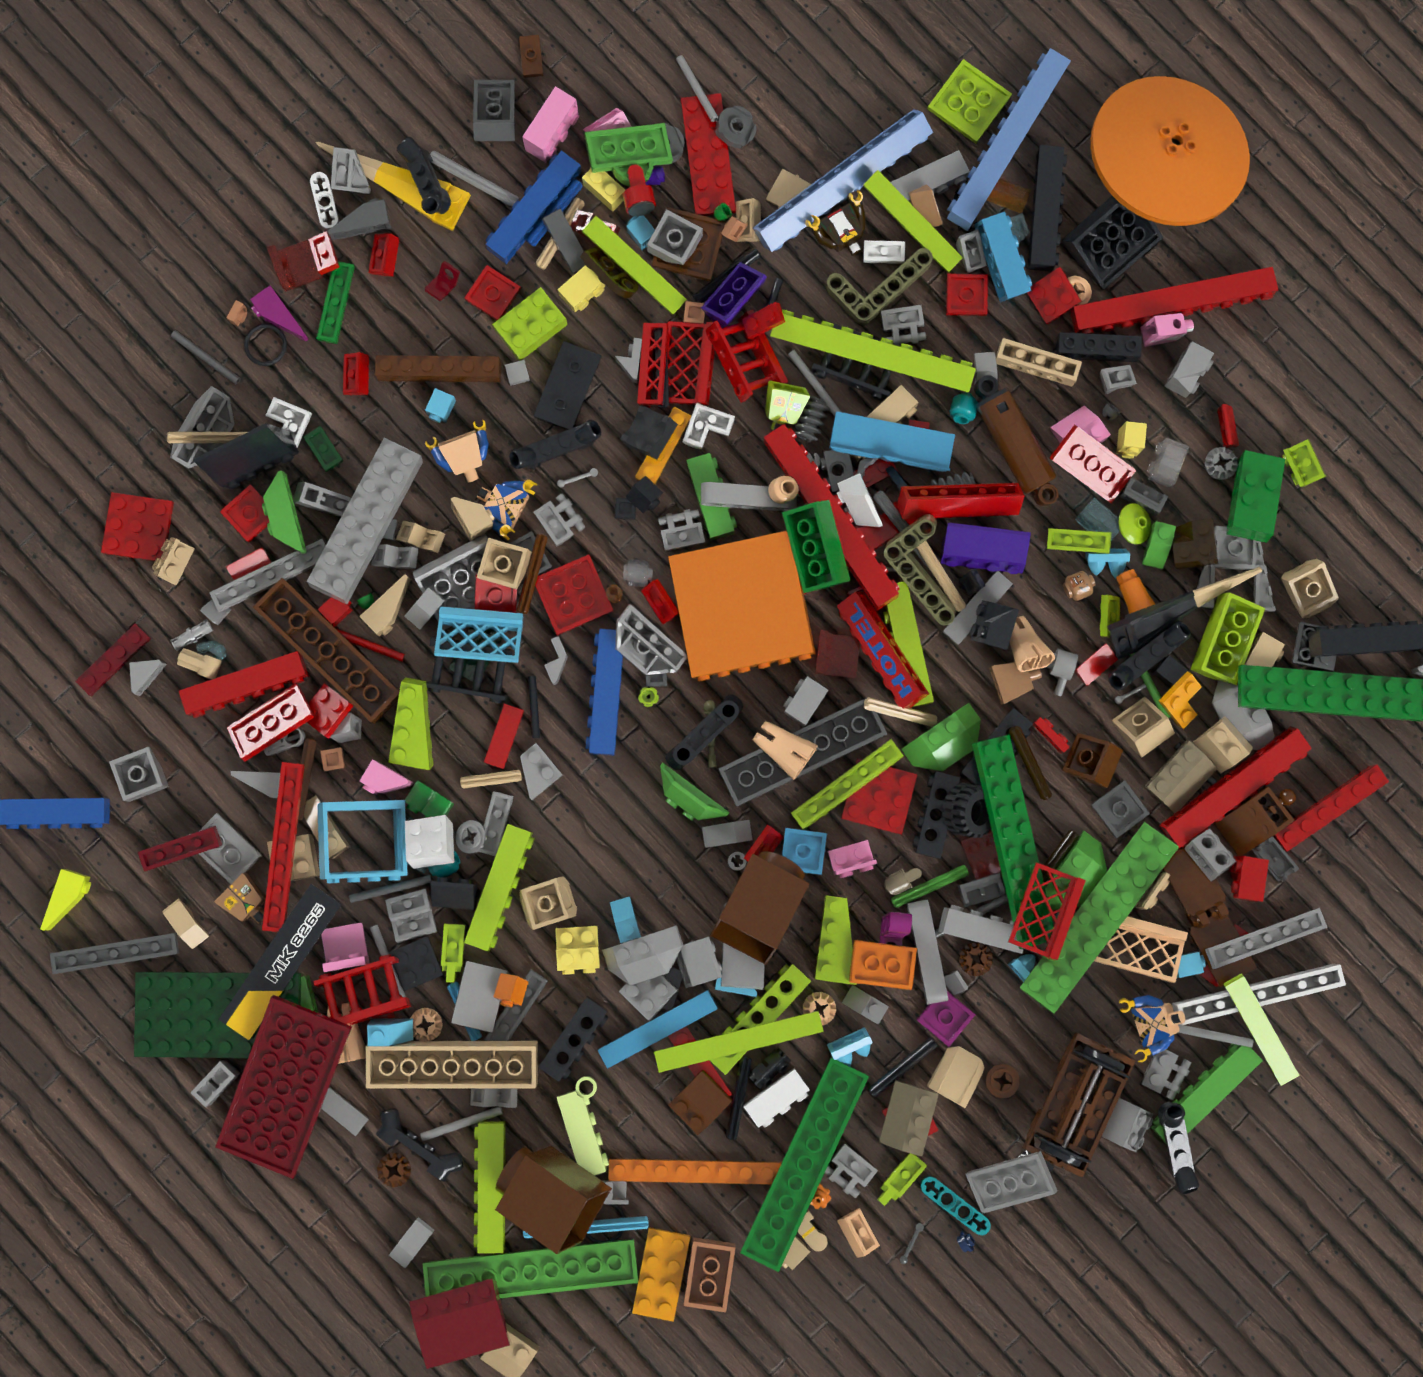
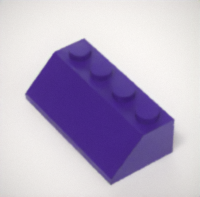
(985, 548)

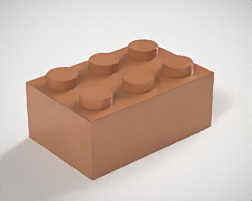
(709, 1274)

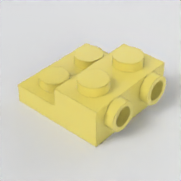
(577, 949)

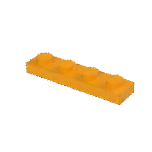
(653, 467)

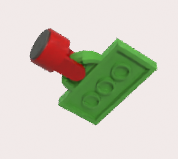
(631, 157)

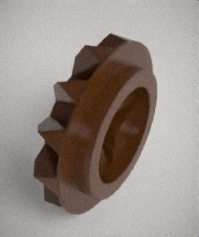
(974, 949)
(1010, 1075)
(404, 1169)

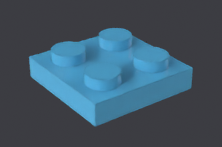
(805, 849)

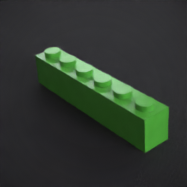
(1214, 1085)

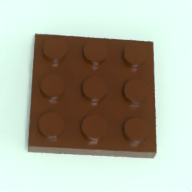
(703, 260)

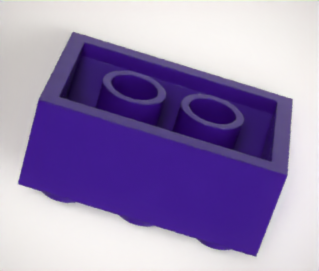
(733, 294)

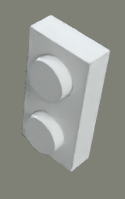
(884, 252)

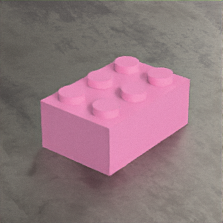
(551, 125)

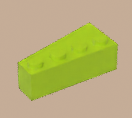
(411, 732)
(834, 943)

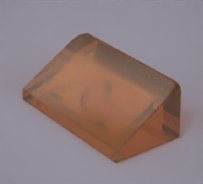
(1009, 196)

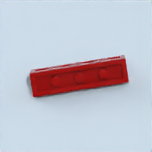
(647, 364)

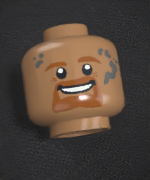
(1079, 585)

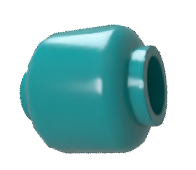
(963, 408)
(446, 869)

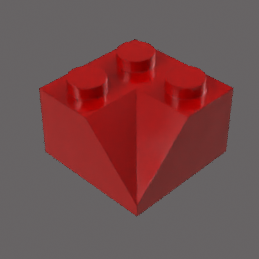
(1249, 878)

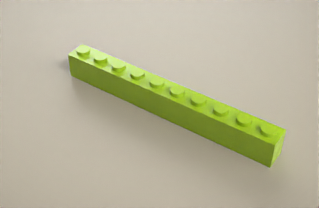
(875, 352)

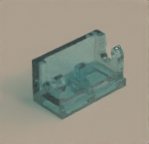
(1098, 518)

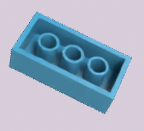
(1003, 256)

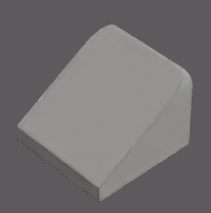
(213, 614)
(955, 982)

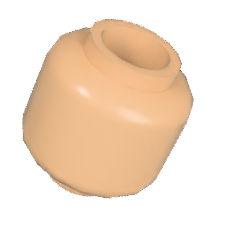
(783, 489)

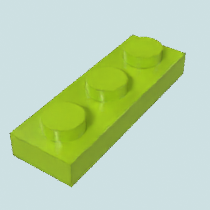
(1079, 540)

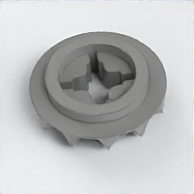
(1217, 471)
(463, 834)

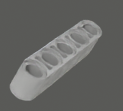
(741, 497)
(927, 952)

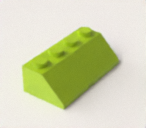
(1227, 638)

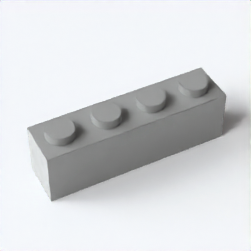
(936, 175)
(977, 928)

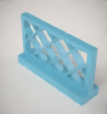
(480, 621)

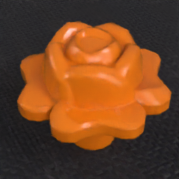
(821, 1197)

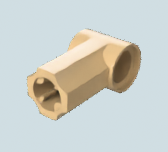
(204, 665)

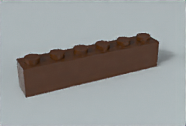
(438, 368)

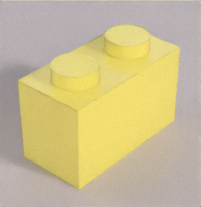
(604, 188)
(581, 289)
(1131, 439)

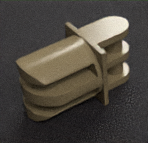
(900, 881)

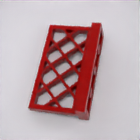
(705, 360)
(1064, 916)

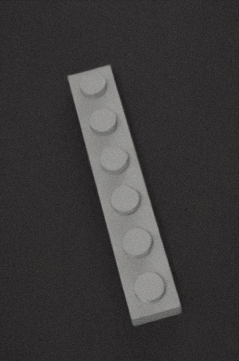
(267, 576)
(1266, 938)

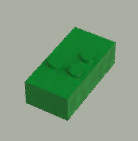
(1255, 496)
(816, 546)

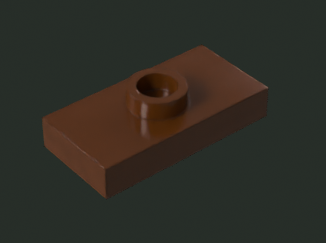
(531, 56)

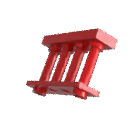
(762, 350)
(376, 1008)

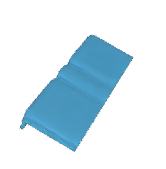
(891, 442)

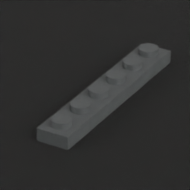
(114, 953)

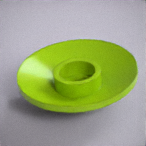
(1134, 523)

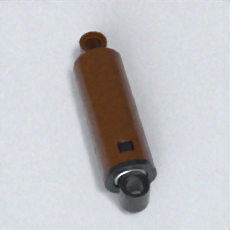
(1016, 440)

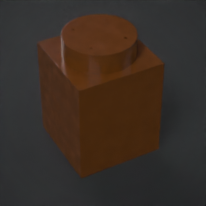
(761, 906)
(550, 1197)

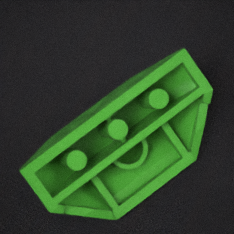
(282, 513)
(945, 741)
(688, 797)
(1082, 861)

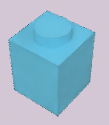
(640, 230)
(440, 406)
(1190, 964)

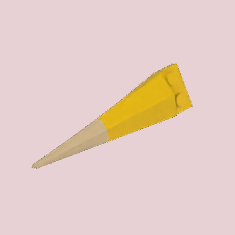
(402, 185)

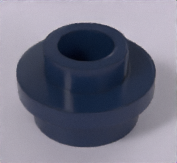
(966, 1241)

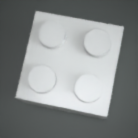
(429, 841)

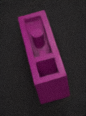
(274, 311)

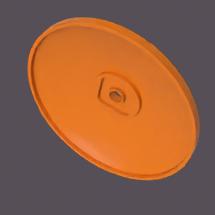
(1153, 174)

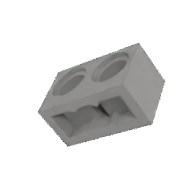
(1207, 857)
(215, 1083)

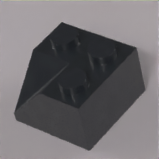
(994, 624)

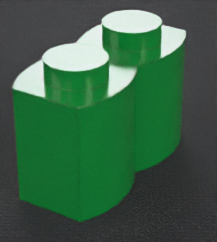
(427, 801)

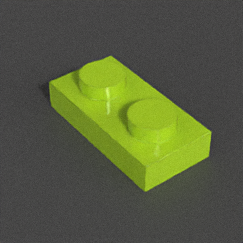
(1109, 613)

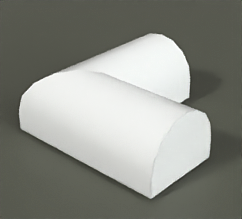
(293, 418)
(702, 421)

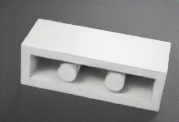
(776, 1098)

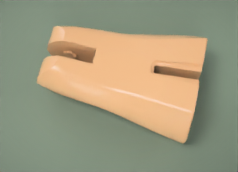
(1028, 648)
(785, 748)
(355, 1046)

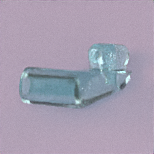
(213, 647)

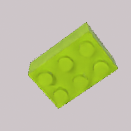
(530, 324)

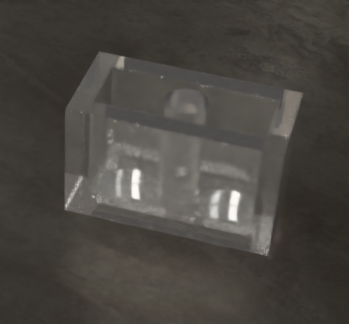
(1167, 462)

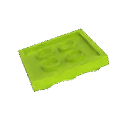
(969, 101)

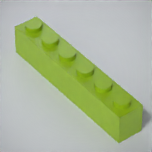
(904, 630)
(498, 888)
(491, 1162)

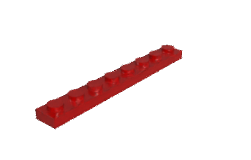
(283, 846)

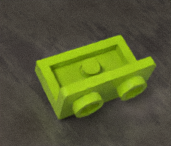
(1303, 463)

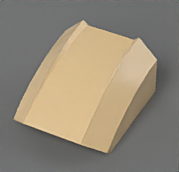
(1310, 588)
(548, 903)
(957, 1075)

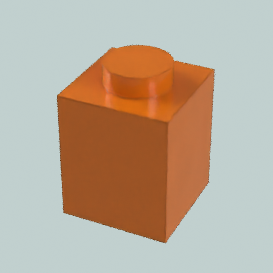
(510, 990)

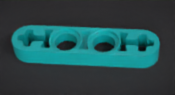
(956, 1203)

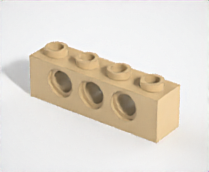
(1038, 362)

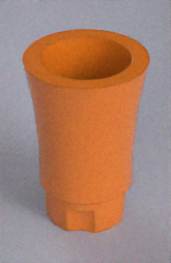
(1134, 591)

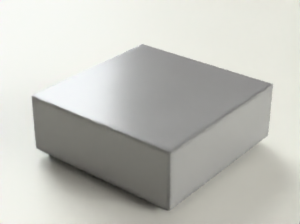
(517, 372)

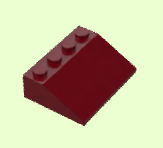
(459, 1323)

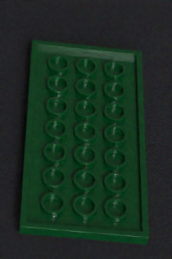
(181, 1014)

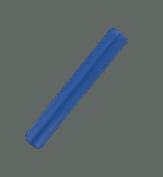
(561, 203)

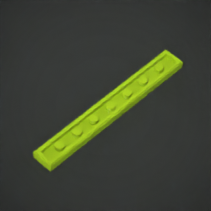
(738, 1041)

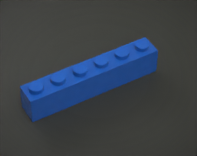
(532, 207)
(606, 695)
(54, 812)

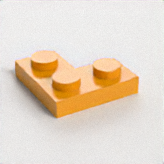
(1177, 697)

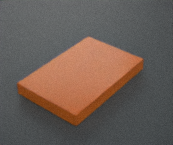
(882, 964)

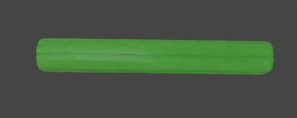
(929, 886)

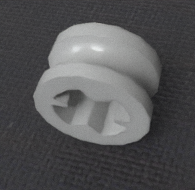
(731, 864)

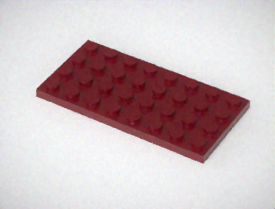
(283, 1086)

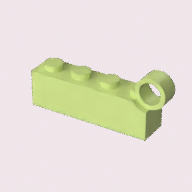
(581, 1129)

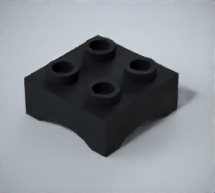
(649, 432)

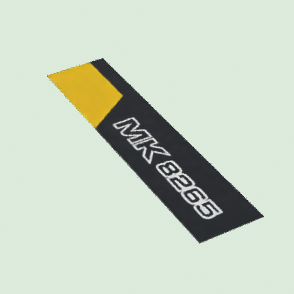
(280, 961)

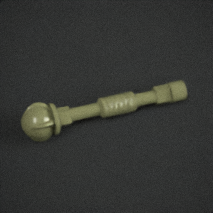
(708, 707)

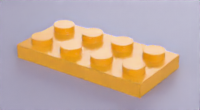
(661, 1274)

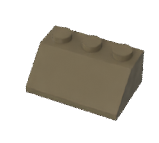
(1181, 776)
(908, 1118)

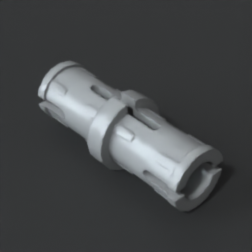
(192, 635)

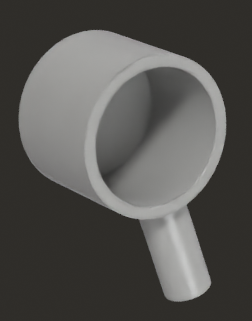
(1063, 667)

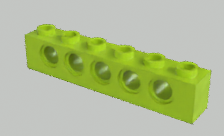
(798, 981)

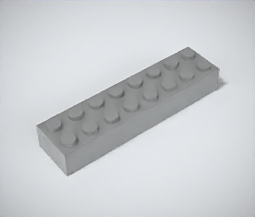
(365, 521)

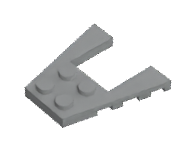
(1239, 554)

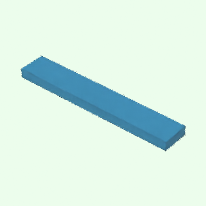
(657, 1029)

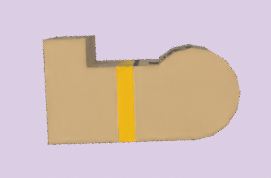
(815, 1238)

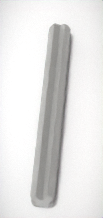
(473, 179)

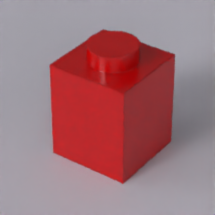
(335, 611)

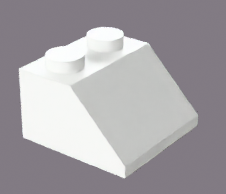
(858, 502)

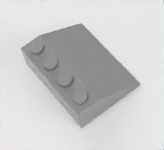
(454, 575)

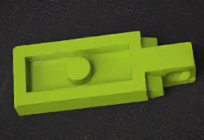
(452, 950)
(901, 1178)

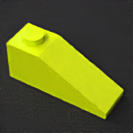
(67, 893)

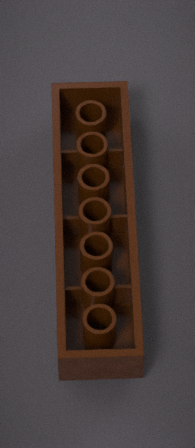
(328, 650)

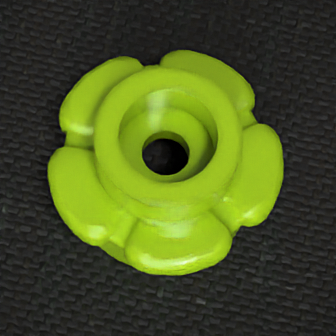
(643, 696)

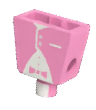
(1165, 329)

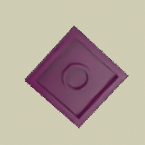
(946, 1019)

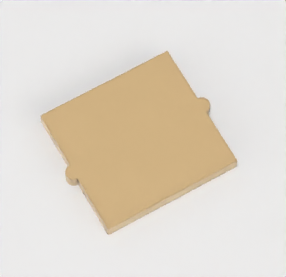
(786, 188)

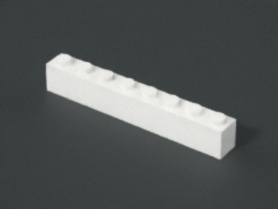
(1266, 992)

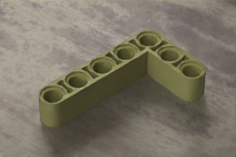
(881, 291)
(917, 571)

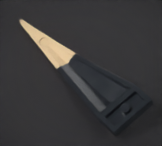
(1146, 624)

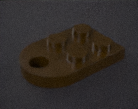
(609, 272)

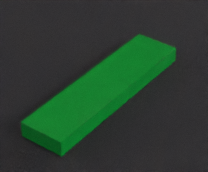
(335, 303)

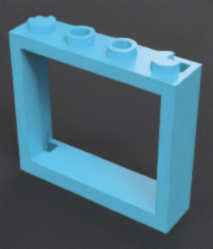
(399, 819)

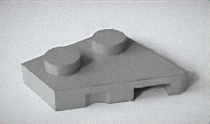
(348, 172)
(538, 771)

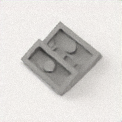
(411, 915)

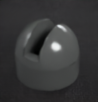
(1111, 411)

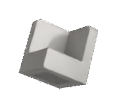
(348, 729)
(618, 1192)

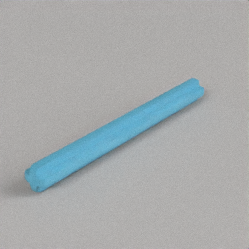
(617, 1224)

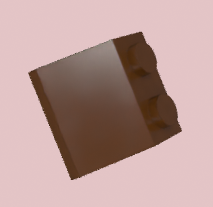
(1092, 760)
(700, 1102)

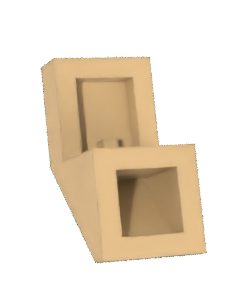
(420, 537)
(184, 923)

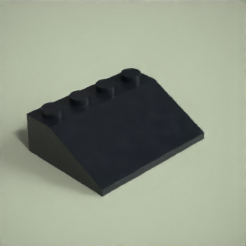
(1110, 241)
(248, 455)

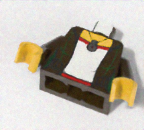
(842, 227)

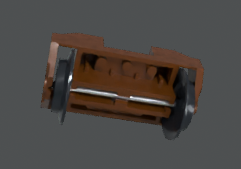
(1099, 1094)

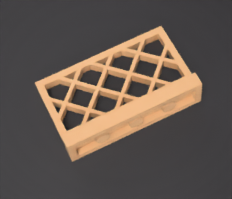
(1153, 931)

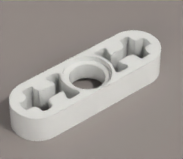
(315, 189)

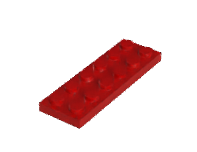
(707, 157)

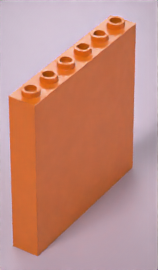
(741, 606)

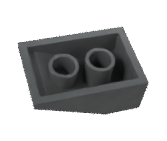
(494, 110)

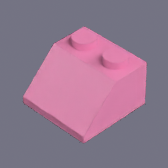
(1086, 421)
(383, 779)

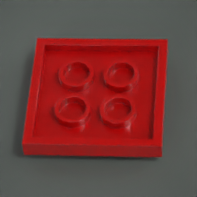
(136, 526)
(573, 595)
(882, 801)

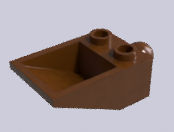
(1252, 822)

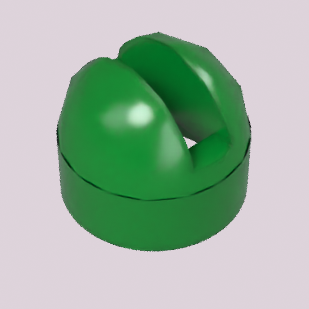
(722, 212)
(366, 601)

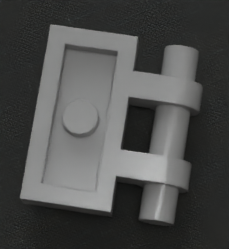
(901, 319)
(554, 523)
(681, 536)
(1159, 1071)
(855, 1166)

